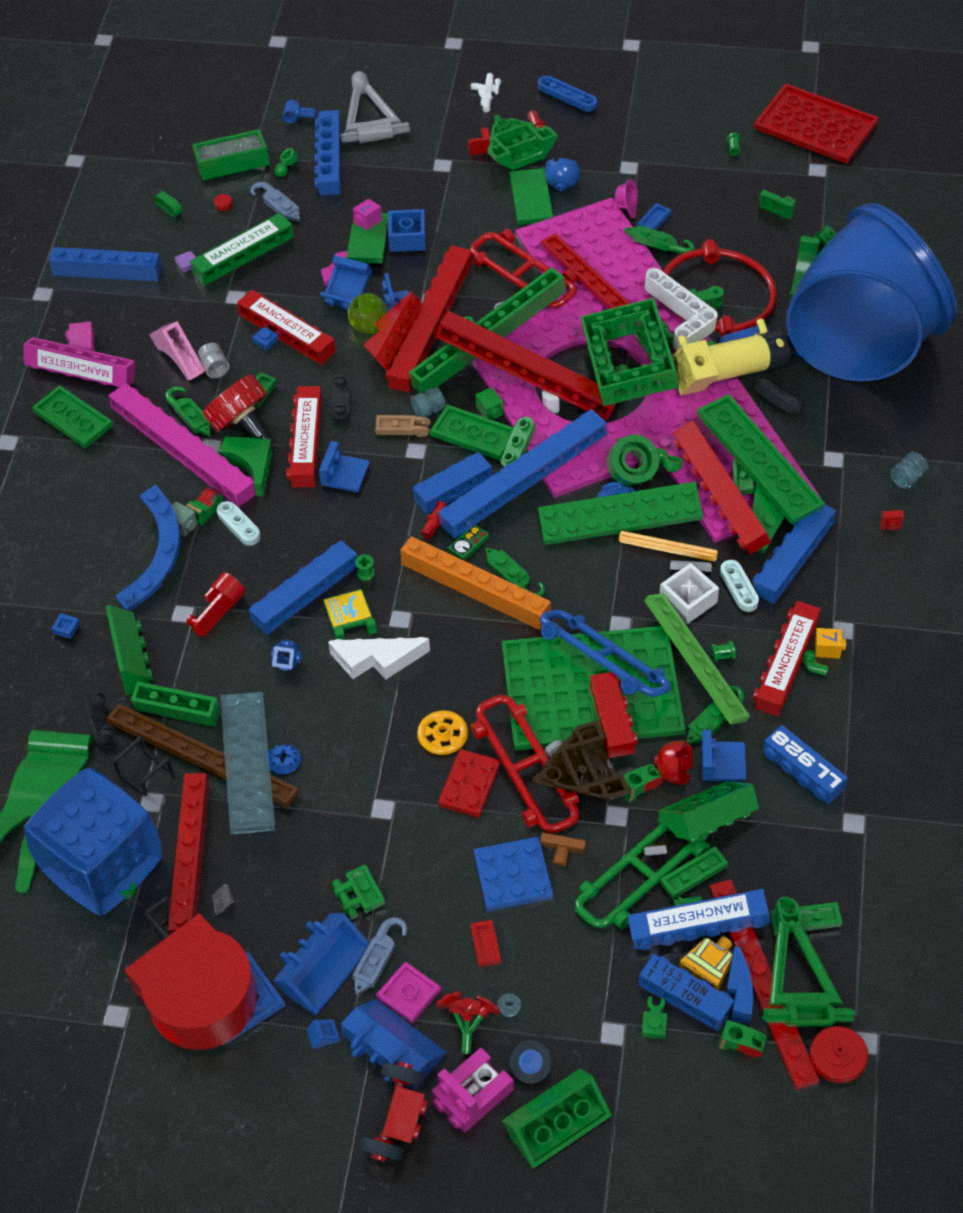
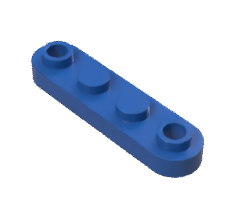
(567, 93)

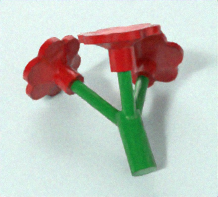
(466, 1008)

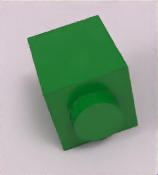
(489, 404)

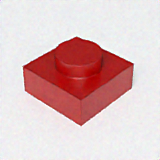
(891, 520)

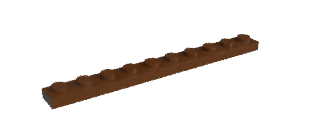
(188, 748)

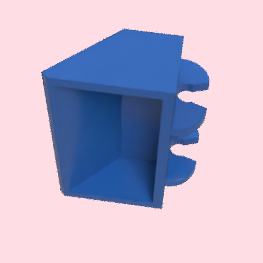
(321, 962)
(389, 1039)

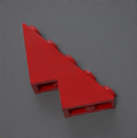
(392, 329)

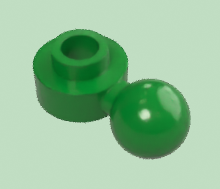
(287, 158)
(670, 462)

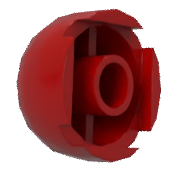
(674, 762)

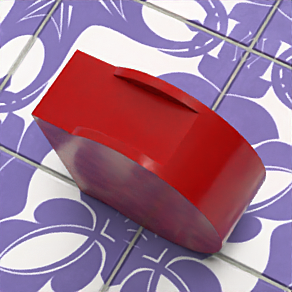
(196, 986)

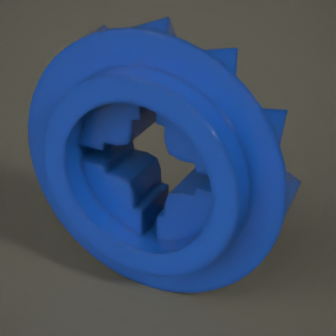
(291, 762)

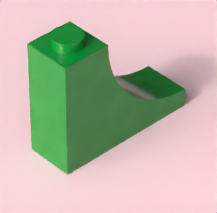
(807, 253)
(250, 455)

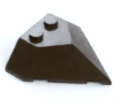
(584, 766)

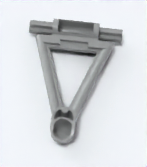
(370, 130)

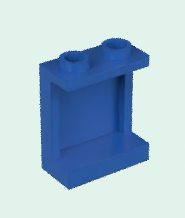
(346, 282)

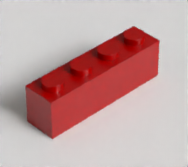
(612, 714)

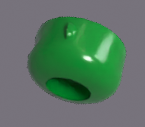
(645, 453)

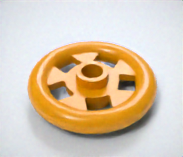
(455, 741)

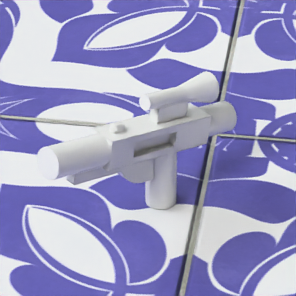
(486, 90)

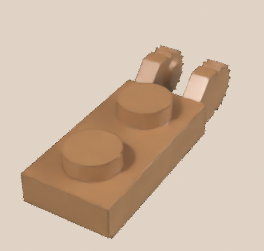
(402, 425)

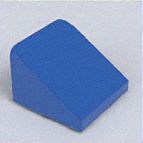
(322, 1033)

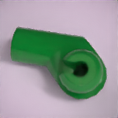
(812, 665)

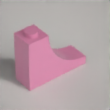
(176, 345)

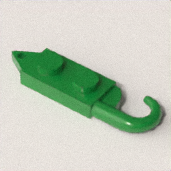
(657, 239)
(188, 412)
(509, 570)
(710, 719)

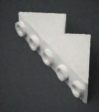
(385, 655)

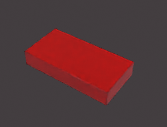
(485, 943)

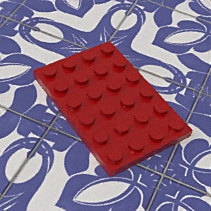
(816, 123)

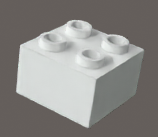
(690, 592)

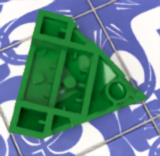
(519, 142)

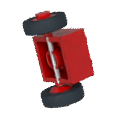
(402, 1115)

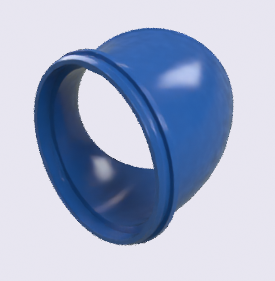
(870, 298)

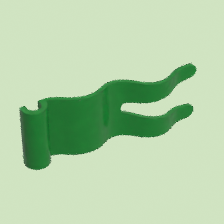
(48, 766)

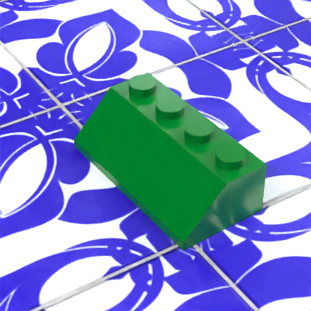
(129, 647)
(710, 809)
(557, 1117)

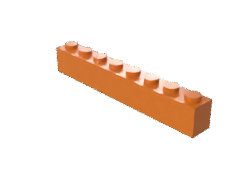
(474, 582)

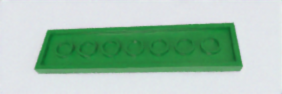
(760, 459)
(620, 513)

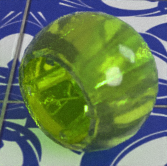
(365, 312)

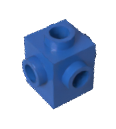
(280, 656)

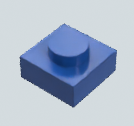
(265, 338)
(65, 626)

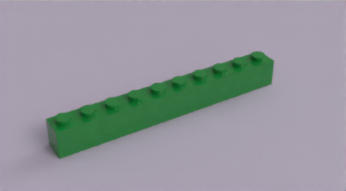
(500, 321)

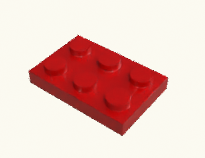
(469, 783)

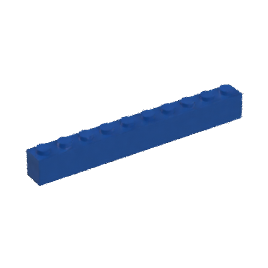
(522, 473)

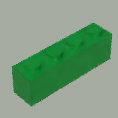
(176, 704)

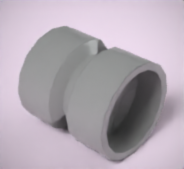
(213, 360)

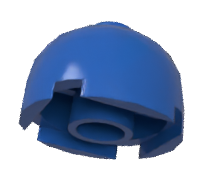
(562, 174)

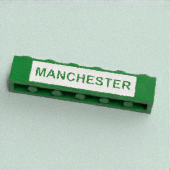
(241, 249)

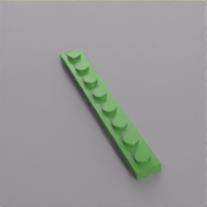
(697, 659)

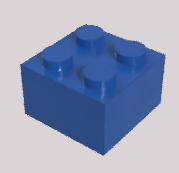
(406, 230)

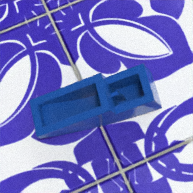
(740, 988)

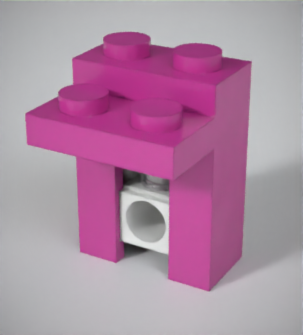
(457, 1098)

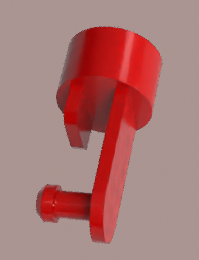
(222, 595)

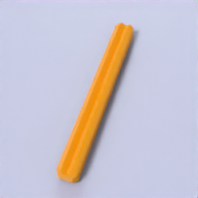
(668, 546)

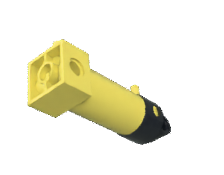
(701, 364)

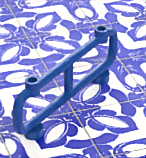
(629, 683)

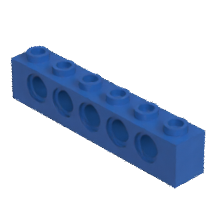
(328, 152)

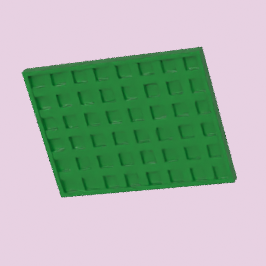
(555, 684)

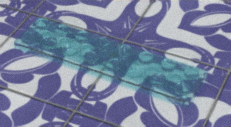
(247, 763)

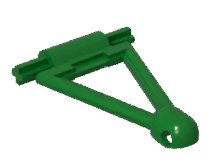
(801, 1008)

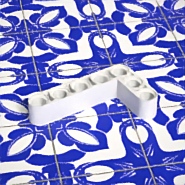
(698, 315)

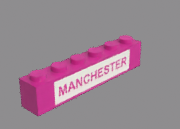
(79, 362)

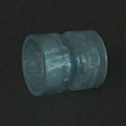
(429, 402)
(909, 470)

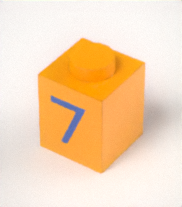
(829, 643)

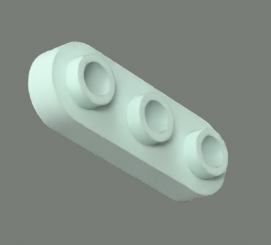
(229, 514)
(739, 579)

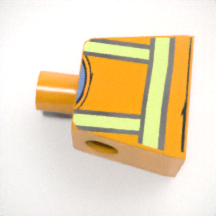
(709, 961)

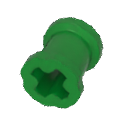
(365, 567)
(723, 651)

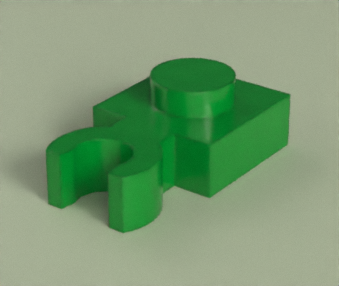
(654, 1021)

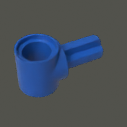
(294, 111)

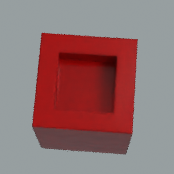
(480, 145)

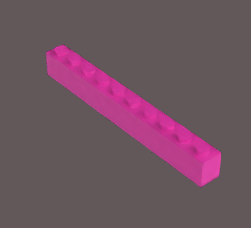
(182, 445)

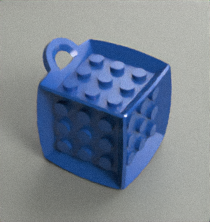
(93, 840)

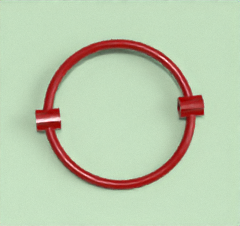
(711, 254)

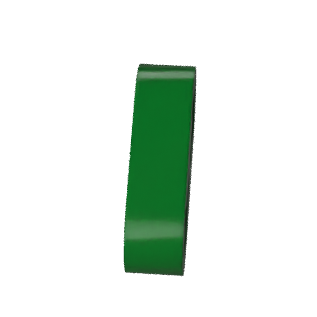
(168, 204)

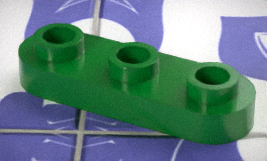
(521, 433)

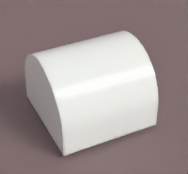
(550, 401)

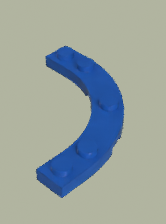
(165, 555)

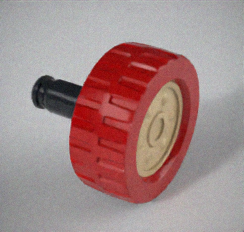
(237, 406)

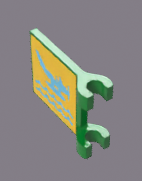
(349, 611)

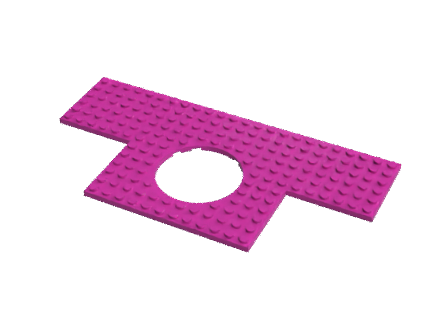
(600, 239)

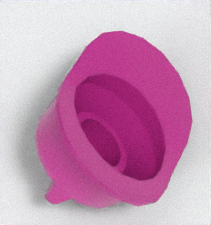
(627, 196)

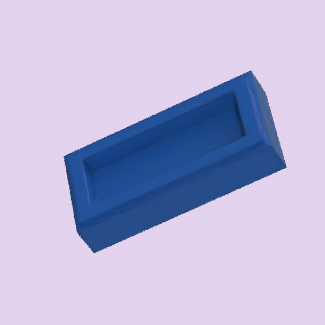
(655, 217)

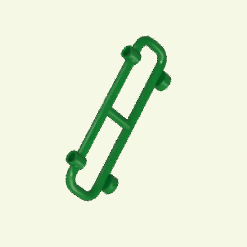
(619, 915)

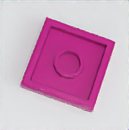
(408, 992)

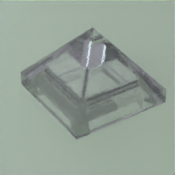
(222, 899)

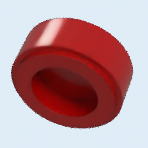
(223, 202)

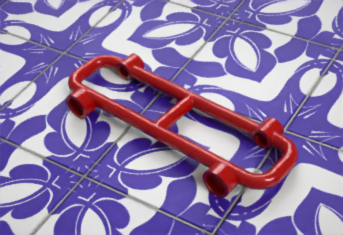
(506, 238)
(532, 815)

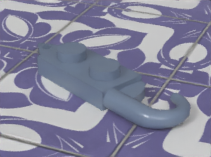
(278, 201)
(376, 956)

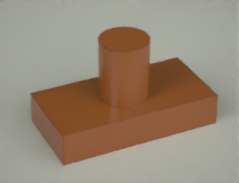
(562, 847)

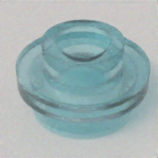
(509, 1011)

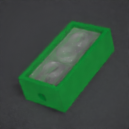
(231, 154)

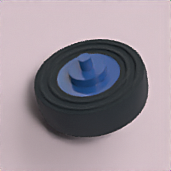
(530, 1061)

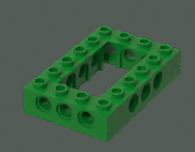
(636, 382)

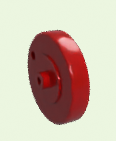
(838, 1054)

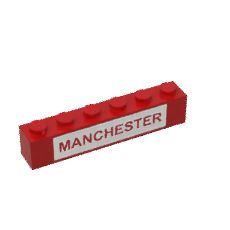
(290, 328)
(305, 436)
(787, 658)

